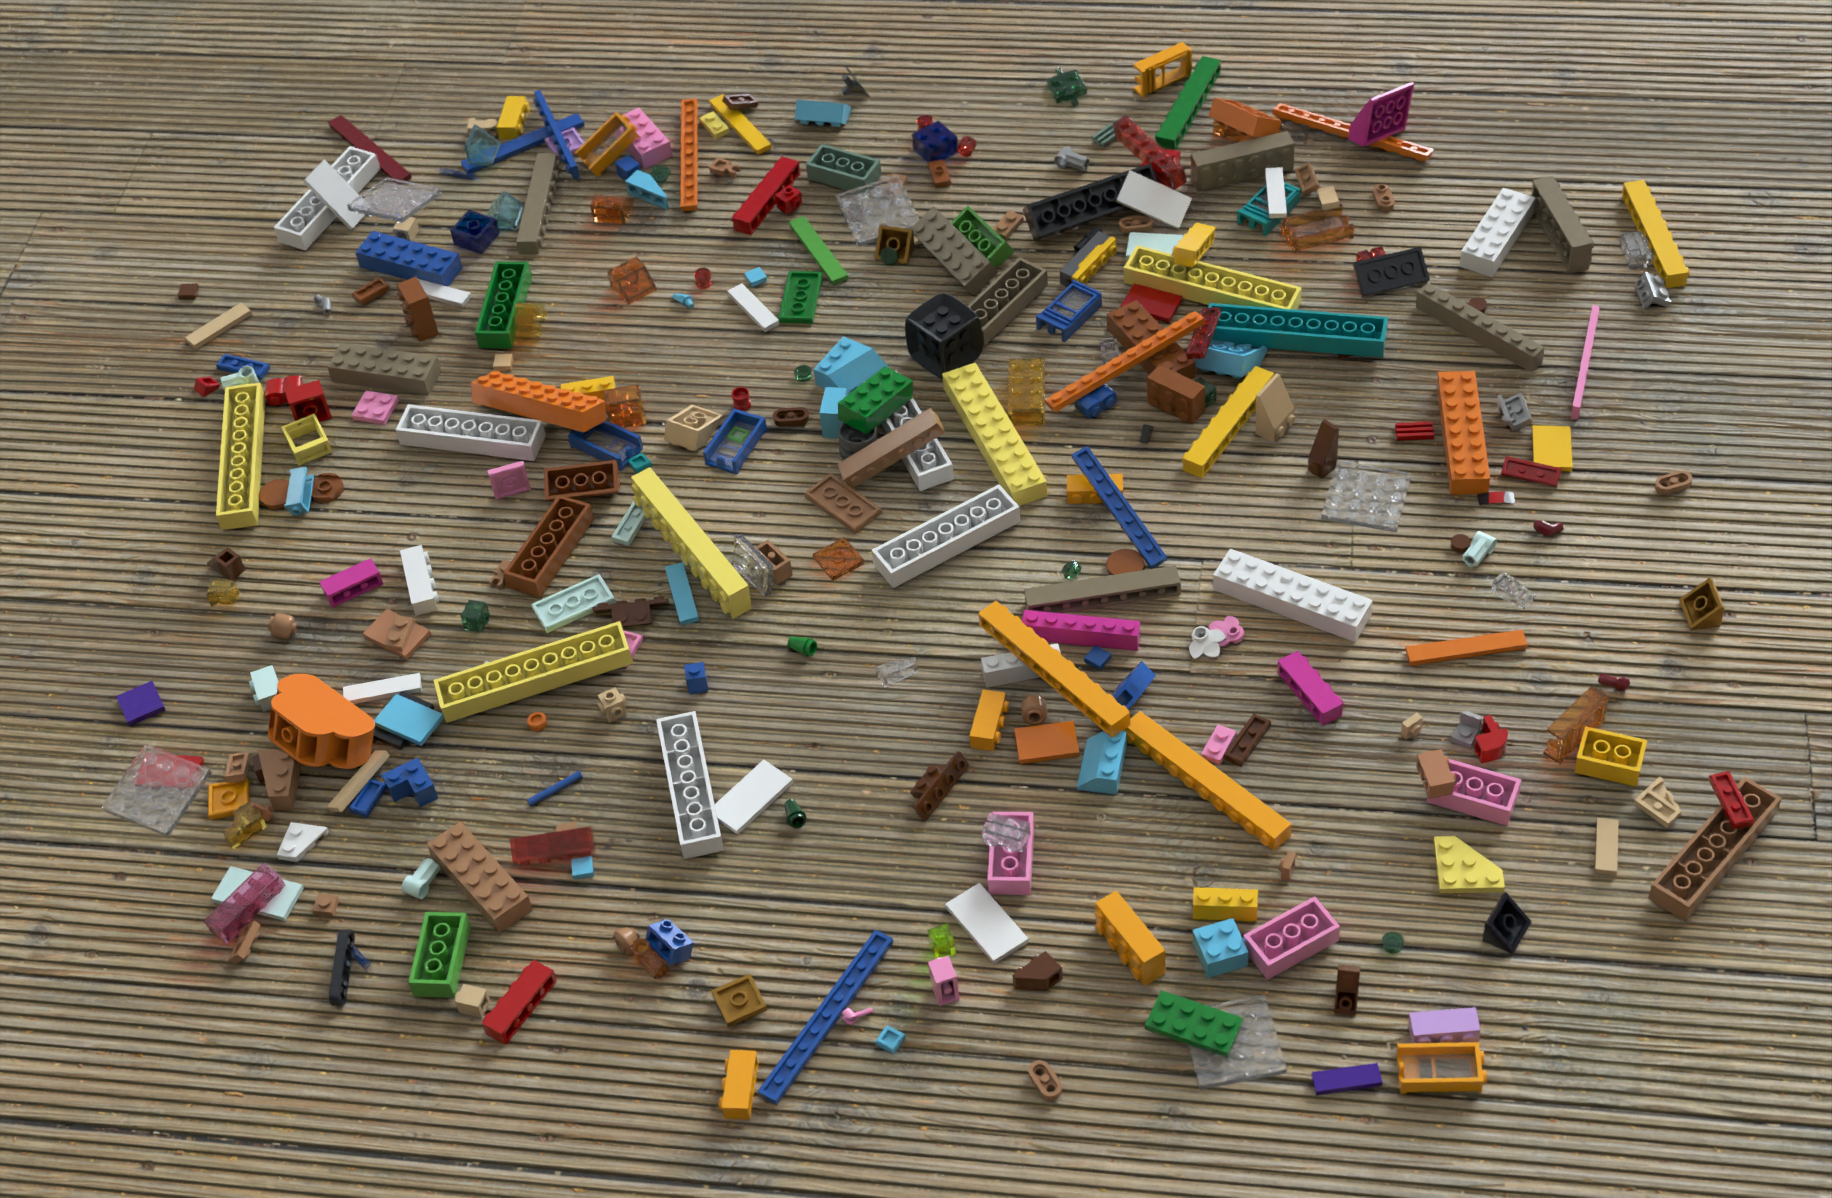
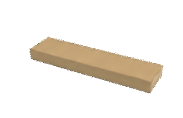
(218, 325)
(358, 781)

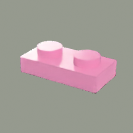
(1218, 744)

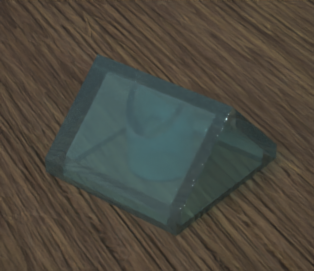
(481, 147)
(506, 211)

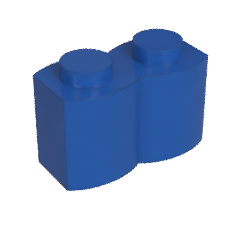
(1096, 401)

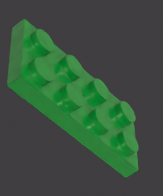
(1194, 1023)

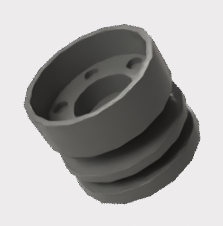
(853, 440)

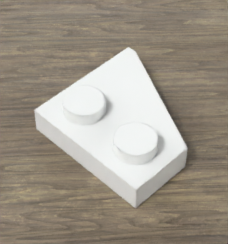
(299, 840)

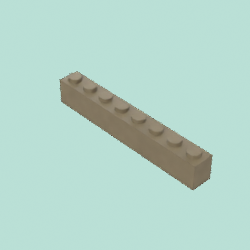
(538, 203)
(1480, 327)
(1104, 591)

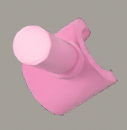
(851, 1017)

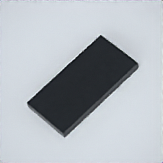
(1391, 271)

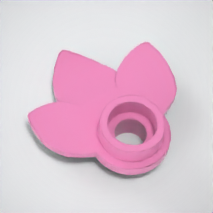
(1230, 628)

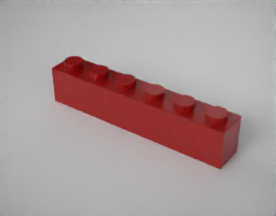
(762, 199)

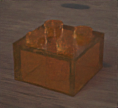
(625, 406)

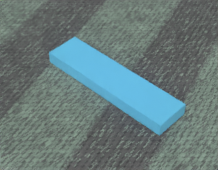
(682, 594)

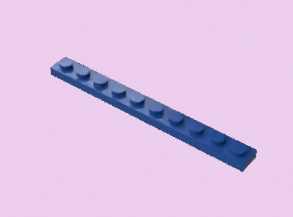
(825, 1017)

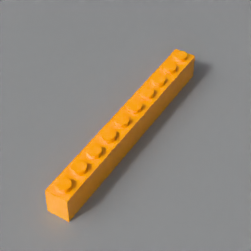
(1054, 669)
(1208, 781)

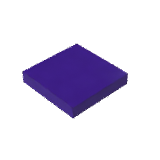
(140, 703)

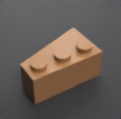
(281, 777)

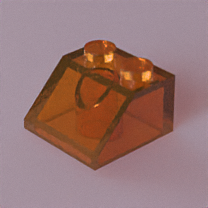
(611, 209)
(631, 280)

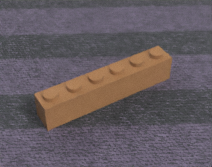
(891, 448)

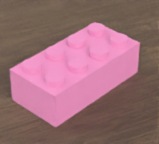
(652, 145)
(1481, 793)
(1012, 871)
(1291, 937)

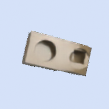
(488, 126)

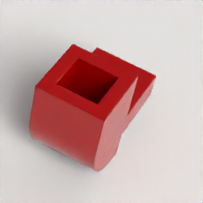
(1492, 743)

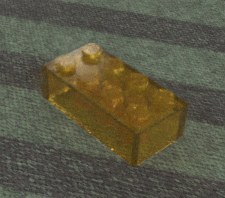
(1027, 391)

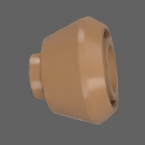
(624, 938)

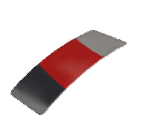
(1495, 497)

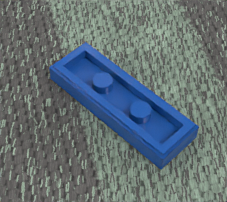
(233, 364)

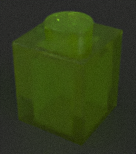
(941, 941)

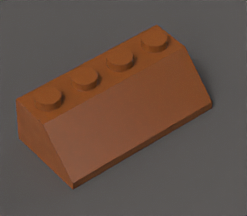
(582, 480)

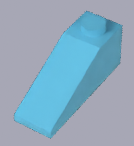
(645, 188)

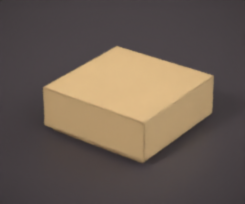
(503, 362)

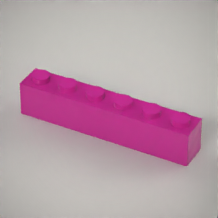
(1084, 630)

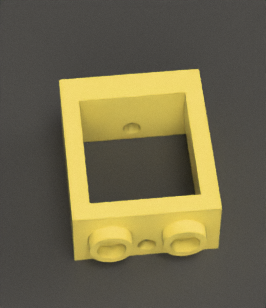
(311, 450)

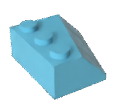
(1230, 359)
(847, 365)

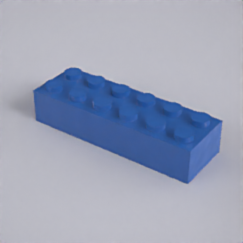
(408, 259)

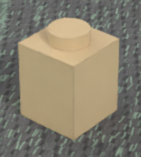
(407, 229)
(472, 1000)

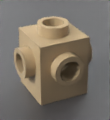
(612, 704)

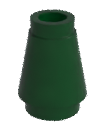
(794, 814)

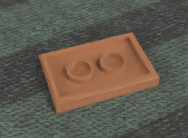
(380, 627)

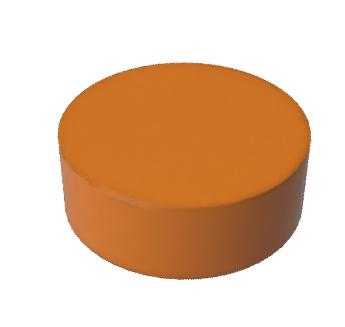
(537, 721)

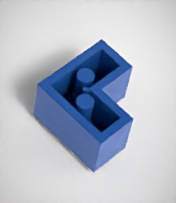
(408, 780)

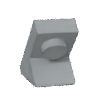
(1467, 729)

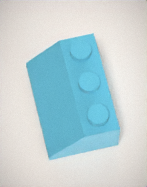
(822, 113)
(1103, 763)

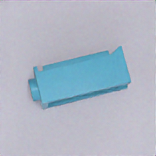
(299, 491)

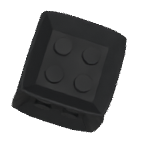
(943, 334)

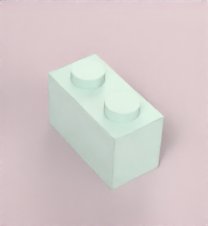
(265, 684)

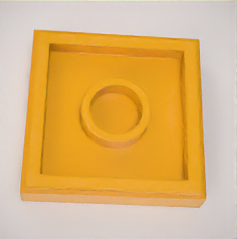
(226, 798)

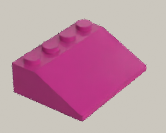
(1382, 116)

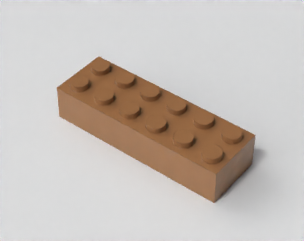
(479, 877)

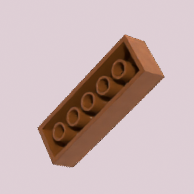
(1133, 325)
(548, 546)

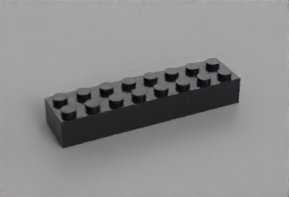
(1079, 205)

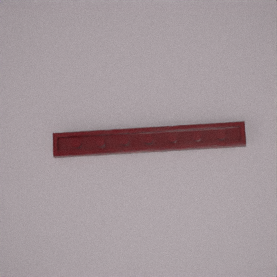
(361, 141)

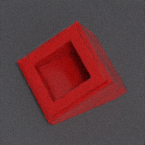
(205, 386)

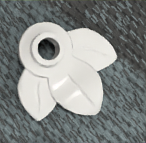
(1206, 645)

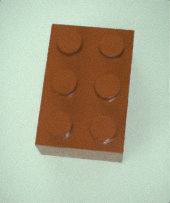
(417, 309)
(1176, 394)

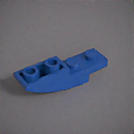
(1133, 685)

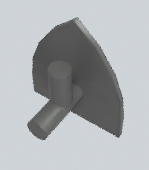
(850, 84)

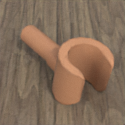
(266, 812)

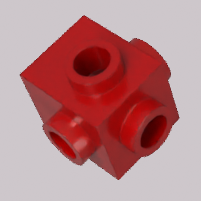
(788, 199)

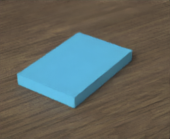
(408, 719)

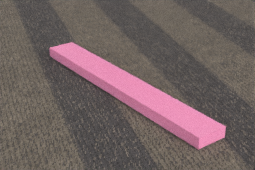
(1585, 362)

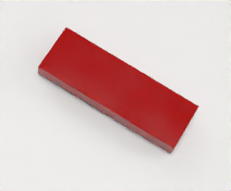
(1531, 471)
(1731, 800)

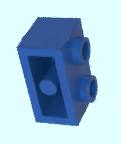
(669, 942)

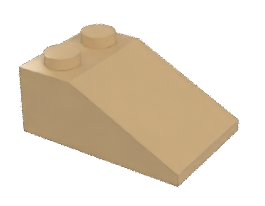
(1273, 410)
(691, 427)

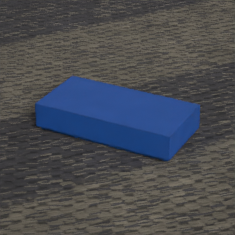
(368, 798)

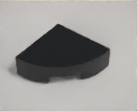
(1146, 433)

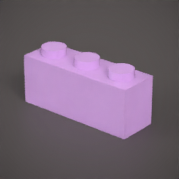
(1444, 1026)

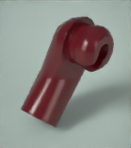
(1546, 528)
(1617, 683)

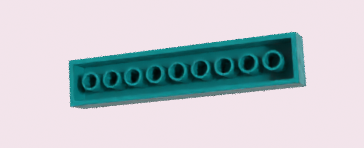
(1302, 330)

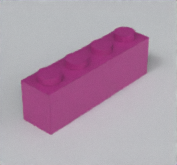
(1310, 688)

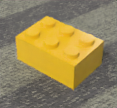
(1610, 756)

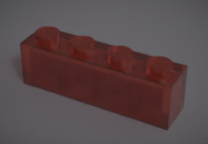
(551, 845)

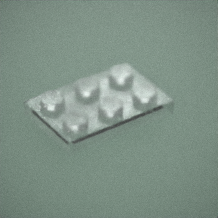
(752, 565)

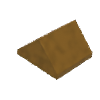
(896, 238)
(1703, 606)

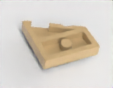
(1658, 803)

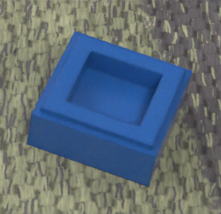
(1097, 657)

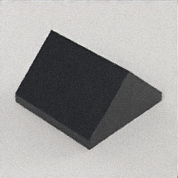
(1506, 925)

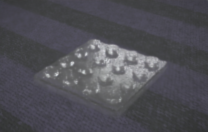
(394, 199)
(876, 205)
(1366, 496)
(156, 790)
(1254, 1053)

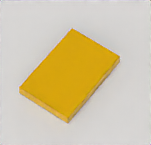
(1552, 446)

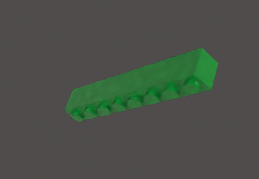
(1188, 103)

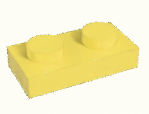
(714, 125)

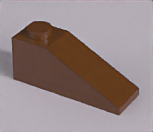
(1324, 450)

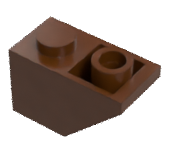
(227, 564)
(1038, 974)
(1347, 989)

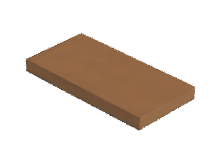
(843, 503)

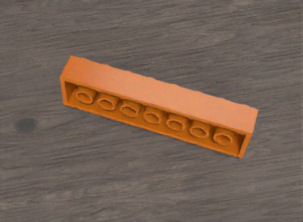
(538, 401)
(1463, 433)

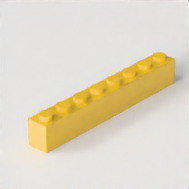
(1649, 221)
(1225, 424)

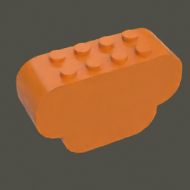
(319, 724)

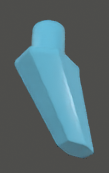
(684, 299)

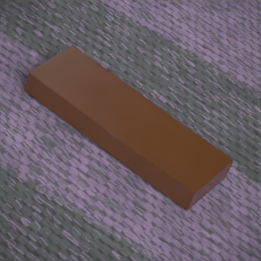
(1247, 740)

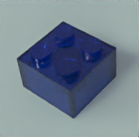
(935, 142)
(475, 231)

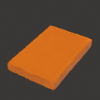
(1046, 742)

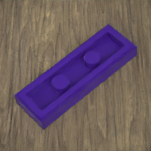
(1346, 1079)

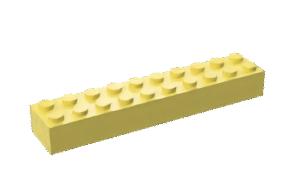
(1207, 282)
(994, 434)
(241, 456)
(691, 543)
(532, 671)

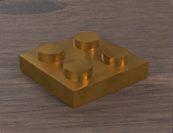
(739, 1000)

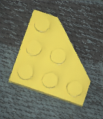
(1464, 869)

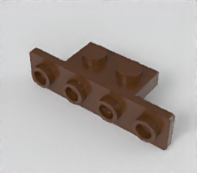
(632, 613)
(936, 784)

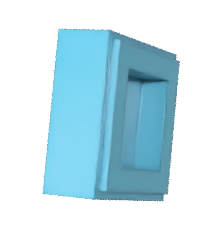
(755, 277)
(582, 867)
(890, 1039)

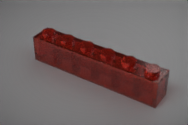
(1149, 152)

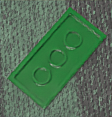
(800, 297)

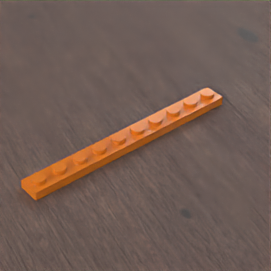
(1340, 128)
(689, 154)
(1125, 361)

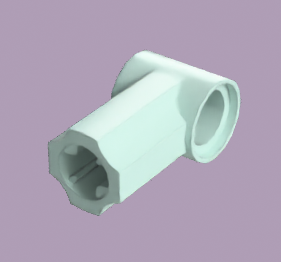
(244, 376)
(1480, 546)
(419, 883)

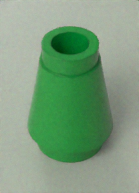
(803, 645)

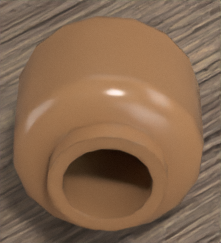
(282, 626)
(1034, 709)

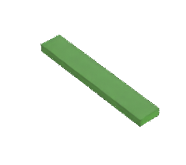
(818, 250)

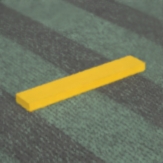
(741, 126)

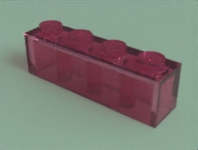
(244, 903)

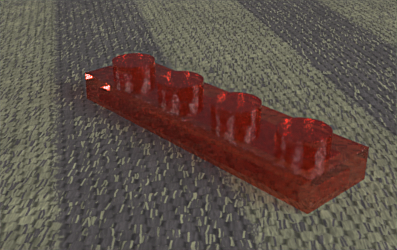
(1202, 336)

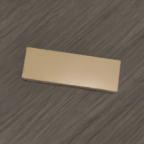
(1328, 198)
(1606, 846)

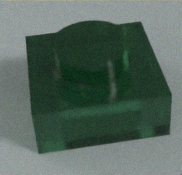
(660, 173)

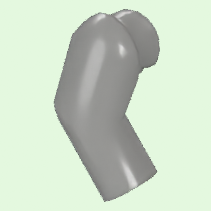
(324, 303)

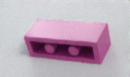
(351, 582)

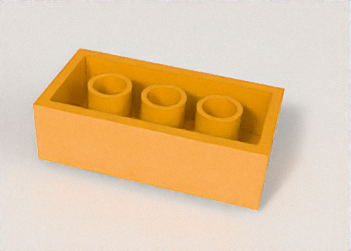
(1130, 938)

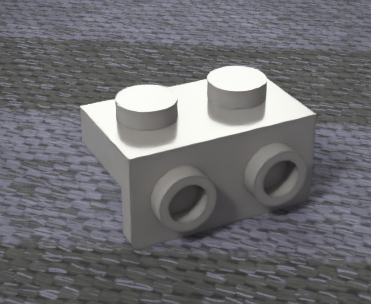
(1652, 289)
(1515, 411)

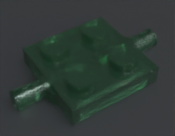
(1066, 86)

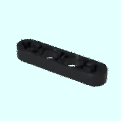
(341, 967)

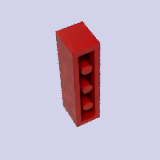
(519, 1002)

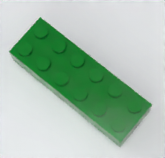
(497, 318)

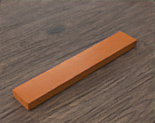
(1466, 647)

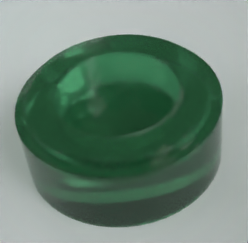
(889, 255)
(803, 373)
(1071, 569)
(1392, 942)

